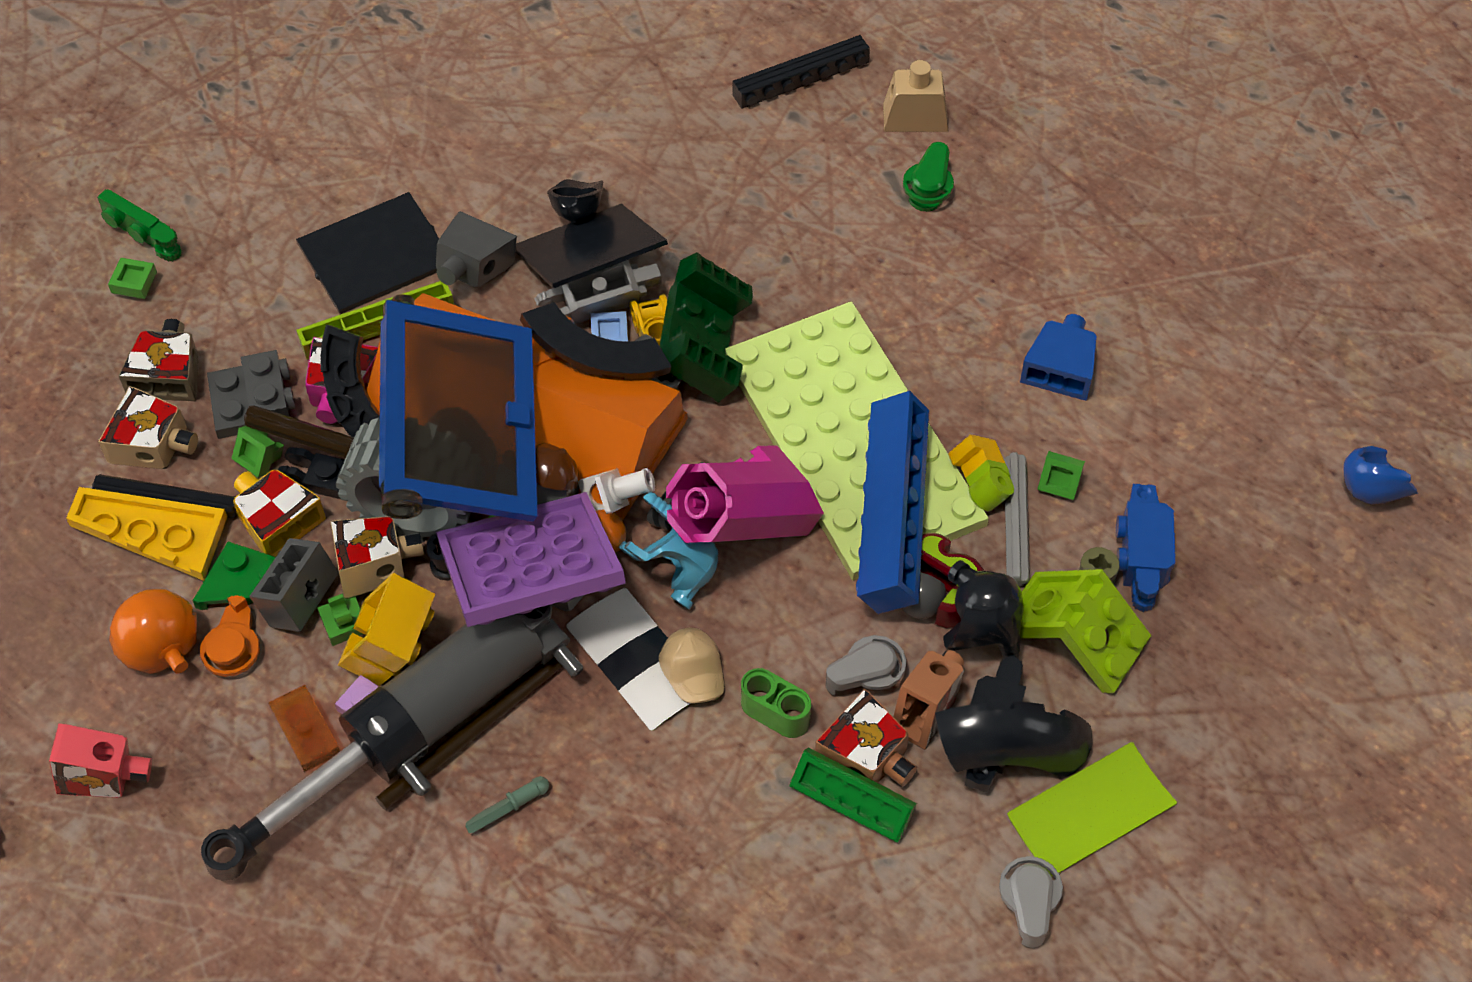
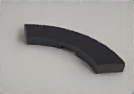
(592, 353)
(344, 380)

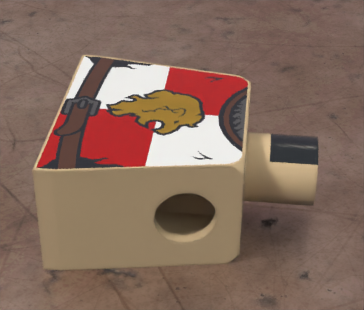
(146, 432)
(370, 552)

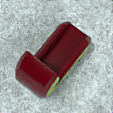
(937, 562)

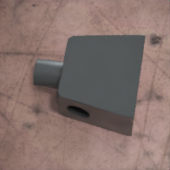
(473, 251)

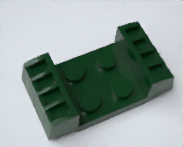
(700, 325)

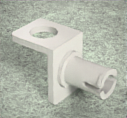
(617, 489)

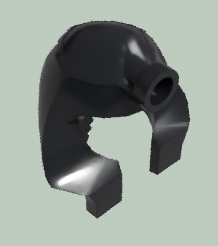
(988, 610)

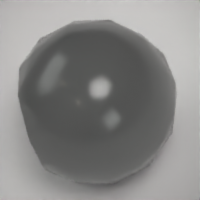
(930, 596)

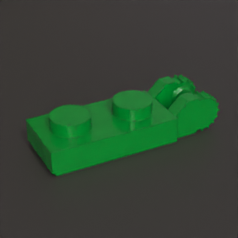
(139, 224)

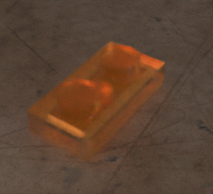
(304, 728)

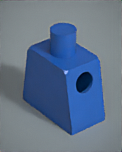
(1062, 358)

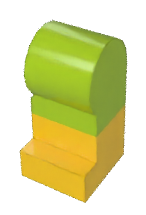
(984, 471)

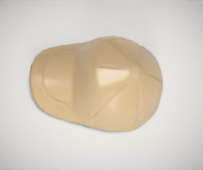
(692, 665)

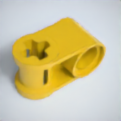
(649, 317)

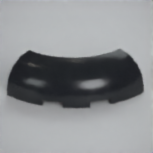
(1014, 736)

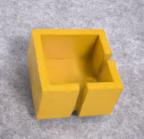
(392, 624)

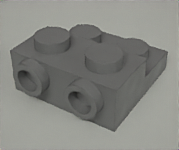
(254, 383)

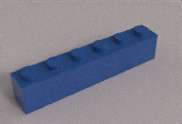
(893, 503)

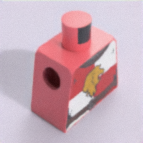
(94, 763)

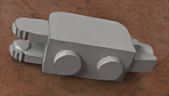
(603, 290)

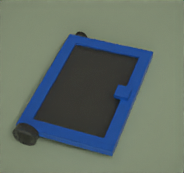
(455, 413)

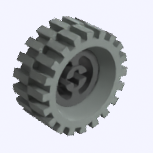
(360, 486)

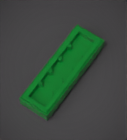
(852, 794)

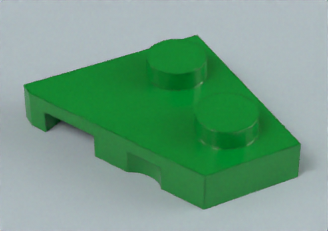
(233, 574)

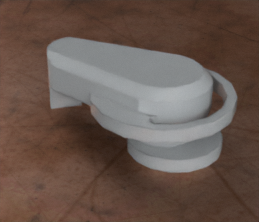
(868, 664)
(1031, 896)

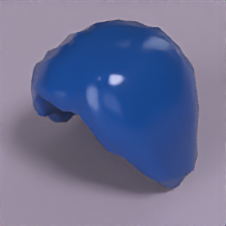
(1373, 478)

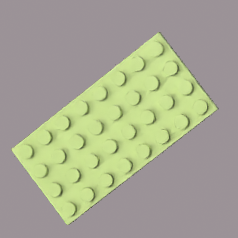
(814, 401)

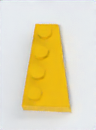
(158, 529)

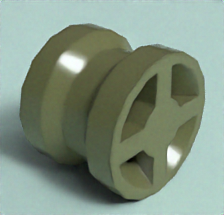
(1101, 558)

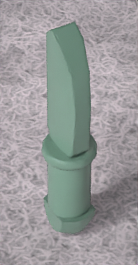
(514, 800)

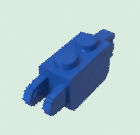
(1146, 545)

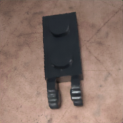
(321, 472)

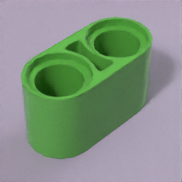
(779, 698)

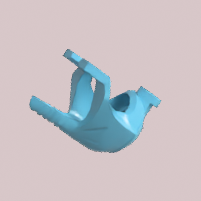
(693, 561)

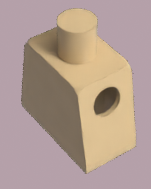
(916, 100)

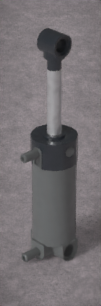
(409, 715)

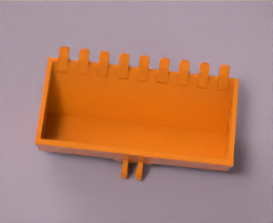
(595, 418)

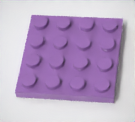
(522, 565)

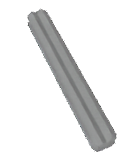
(1017, 521)

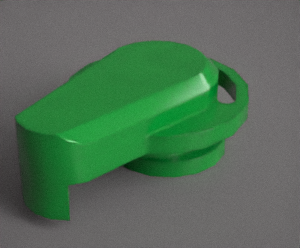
(929, 179)

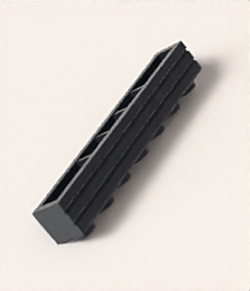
(800, 71)

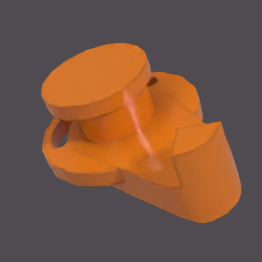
(231, 641)

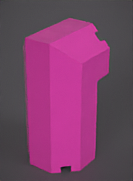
(742, 499)

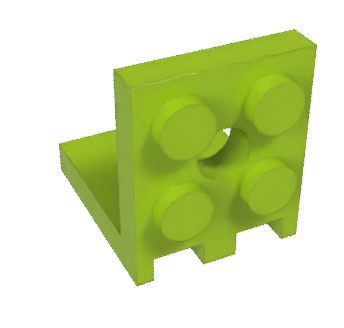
(1078, 610)

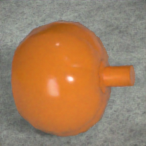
(154, 631)

